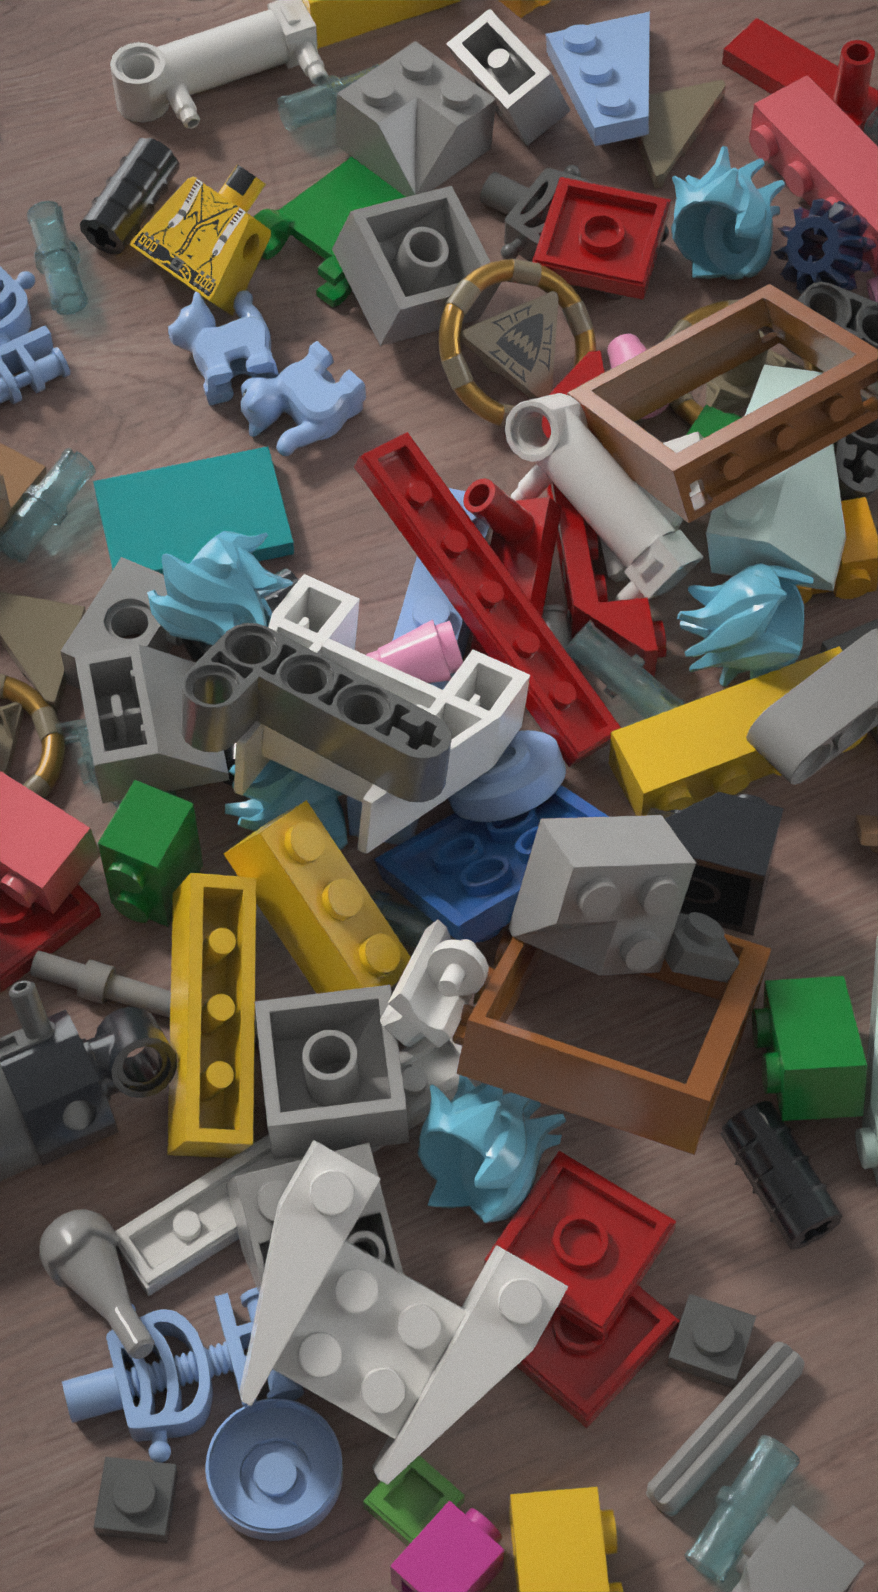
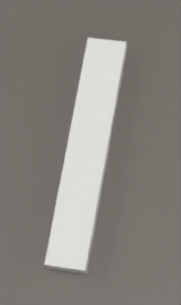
(200, 1217)

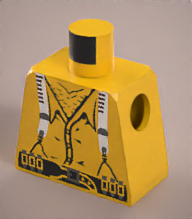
(208, 237)

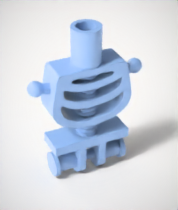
(20, 350)
(117, 1387)

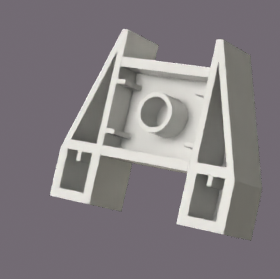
(479, 705)
(373, 1333)

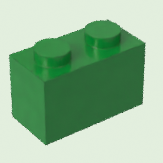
(149, 852)
(811, 1048)

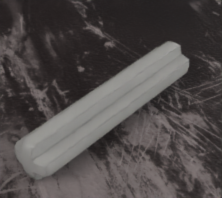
(724, 1428)

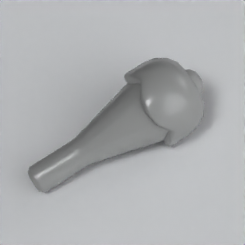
(82, 1255)

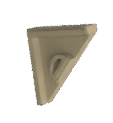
(674, 125)
(34, 635)

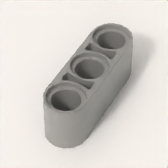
(821, 713)

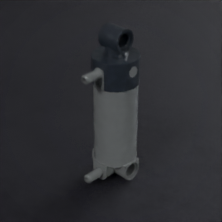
(61, 1085)

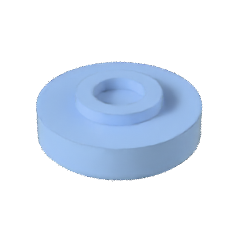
(517, 783)
(274, 1469)

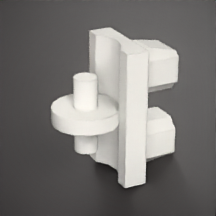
(434, 988)

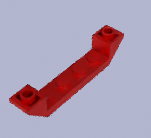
(585, 594)

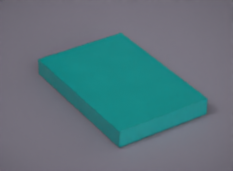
(189, 504)

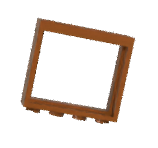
(760, 441)
(596, 1084)

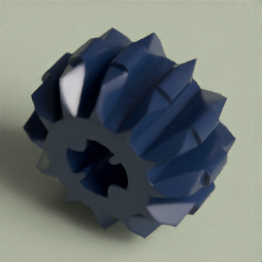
(825, 246)

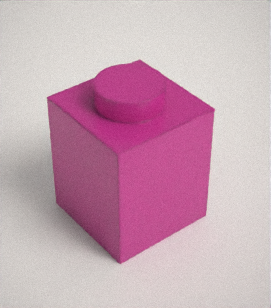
(450, 1554)

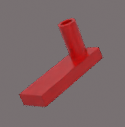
(777, 61)
(521, 537)

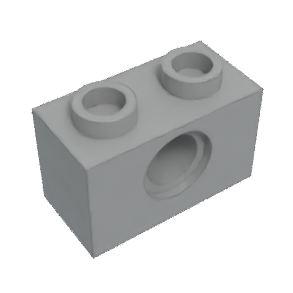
(510, 73)
(116, 612)

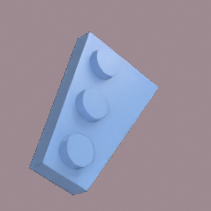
(606, 75)

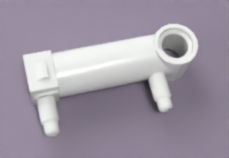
(154, 77)
(601, 493)

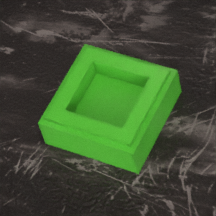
(411, 1500)

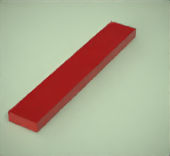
(486, 595)

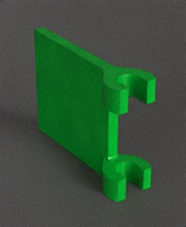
(319, 216)

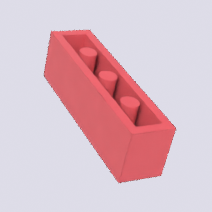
(818, 151)
(40, 848)

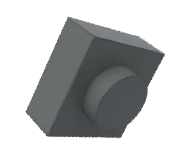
(700, 948)
(711, 1341)
(136, 1499)

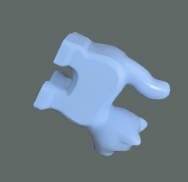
(225, 350)
(307, 395)

